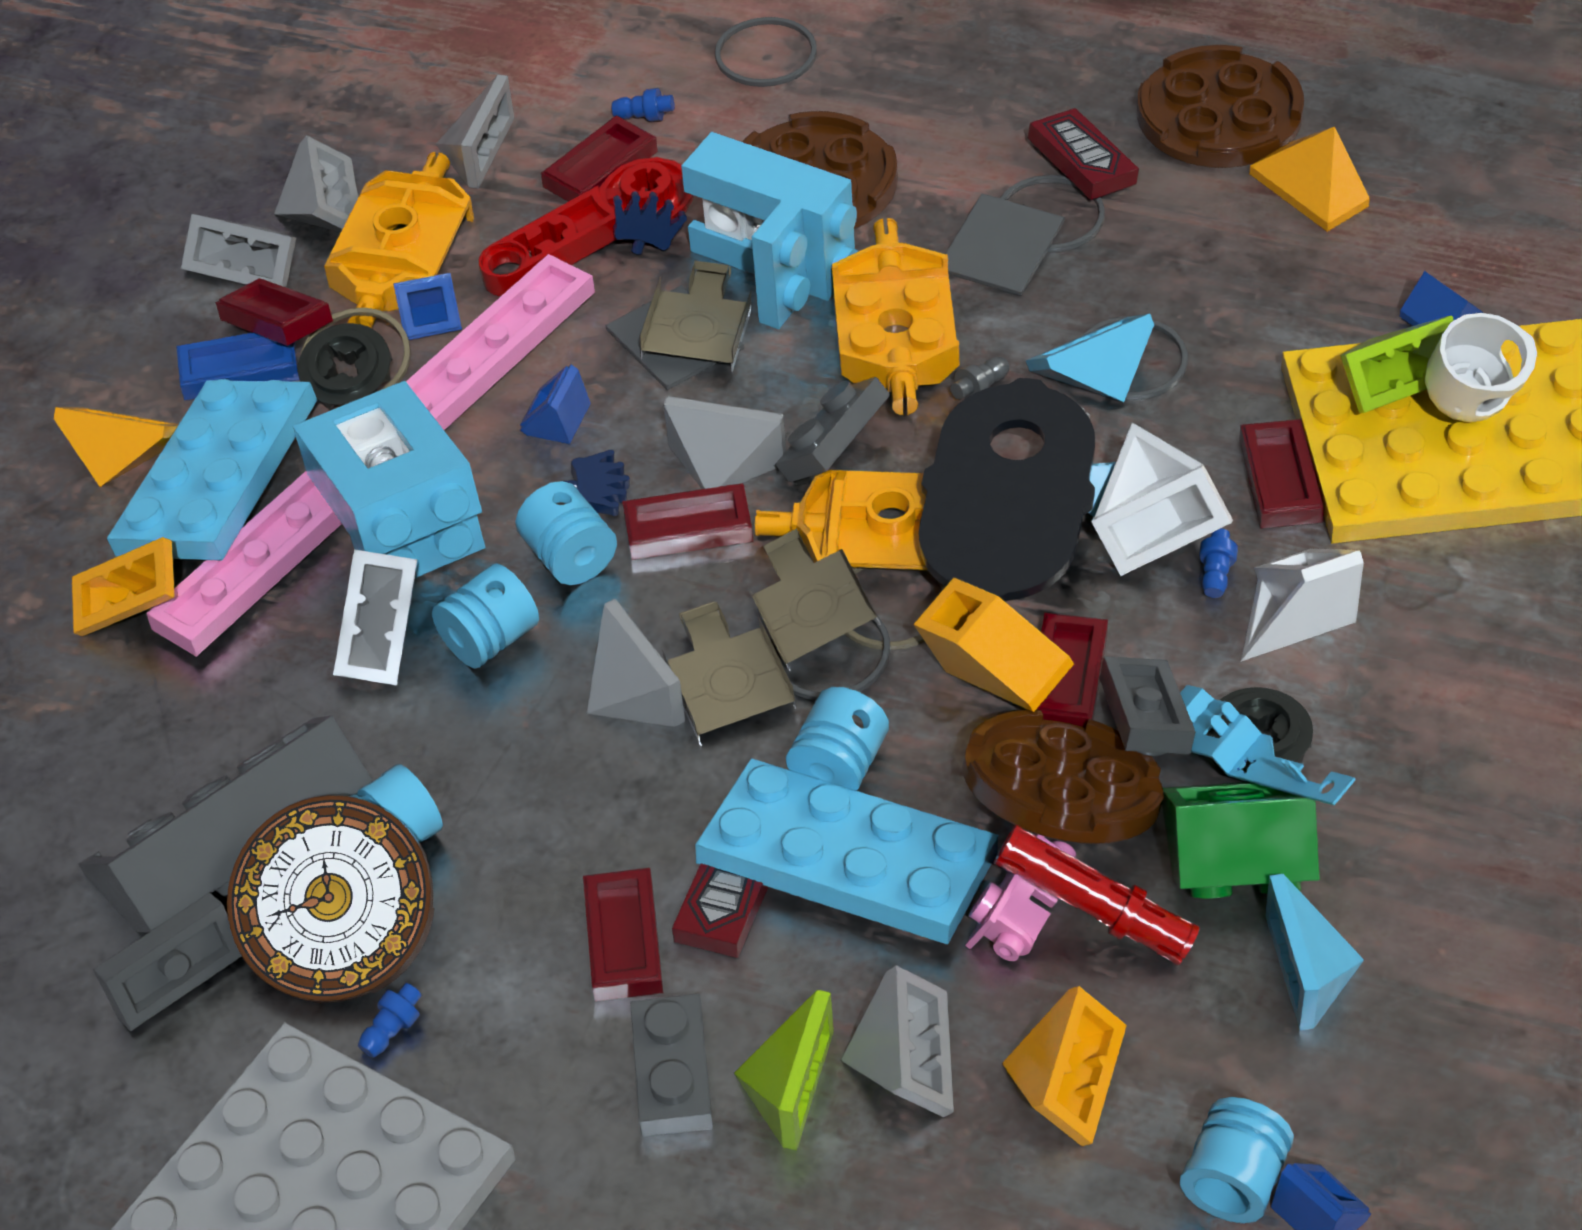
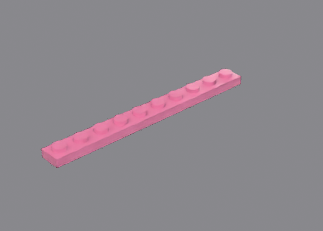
(301, 517)

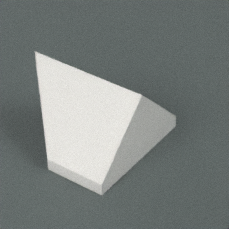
(1155, 502)
(1303, 598)

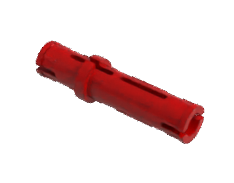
(1110, 902)

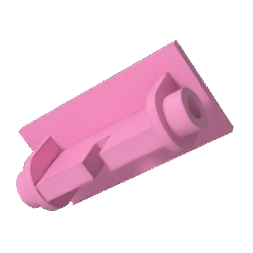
(1009, 915)

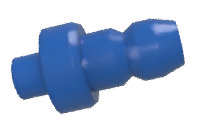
(649, 105)
(1217, 555)
(395, 1013)

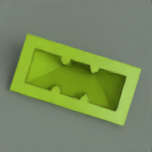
(1392, 364)
(787, 1068)

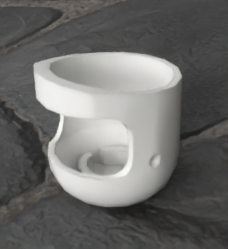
(1468, 371)

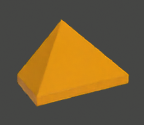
(1315, 178)
(112, 441)
(122, 586)
(1069, 1063)

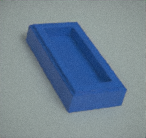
(235, 359)

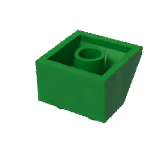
(1238, 837)

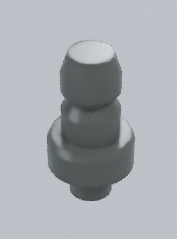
(976, 378)

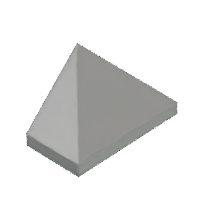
(479, 132)
(319, 187)
(237, 251)
(723, 441)
(375, 617)
(631, 676)
(906, 1041)

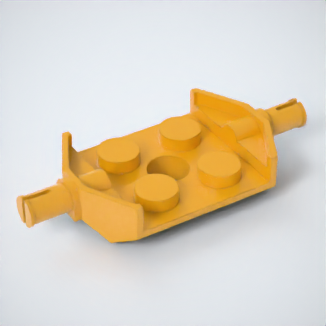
(374, 256)
(895, 287)
(847, 509)

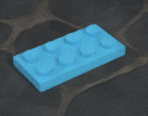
(214, 468)
(848, 850)

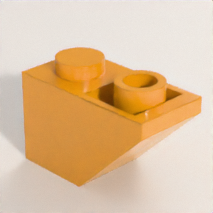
(991, 645)

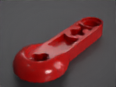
(583, 222)

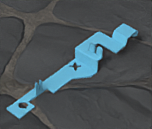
(1244, 742)

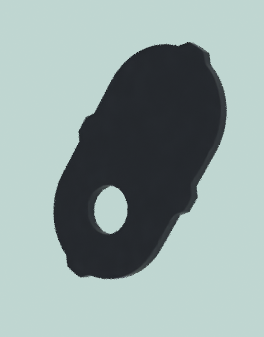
(1000, 518)

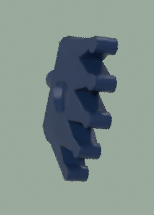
(646, 223)
(601, 481)

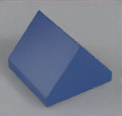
(1433, 301)
(427, 306)
(557, 407)
(1315, 1200)

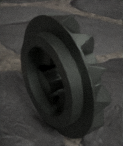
(350, 344)
(1271, 708)

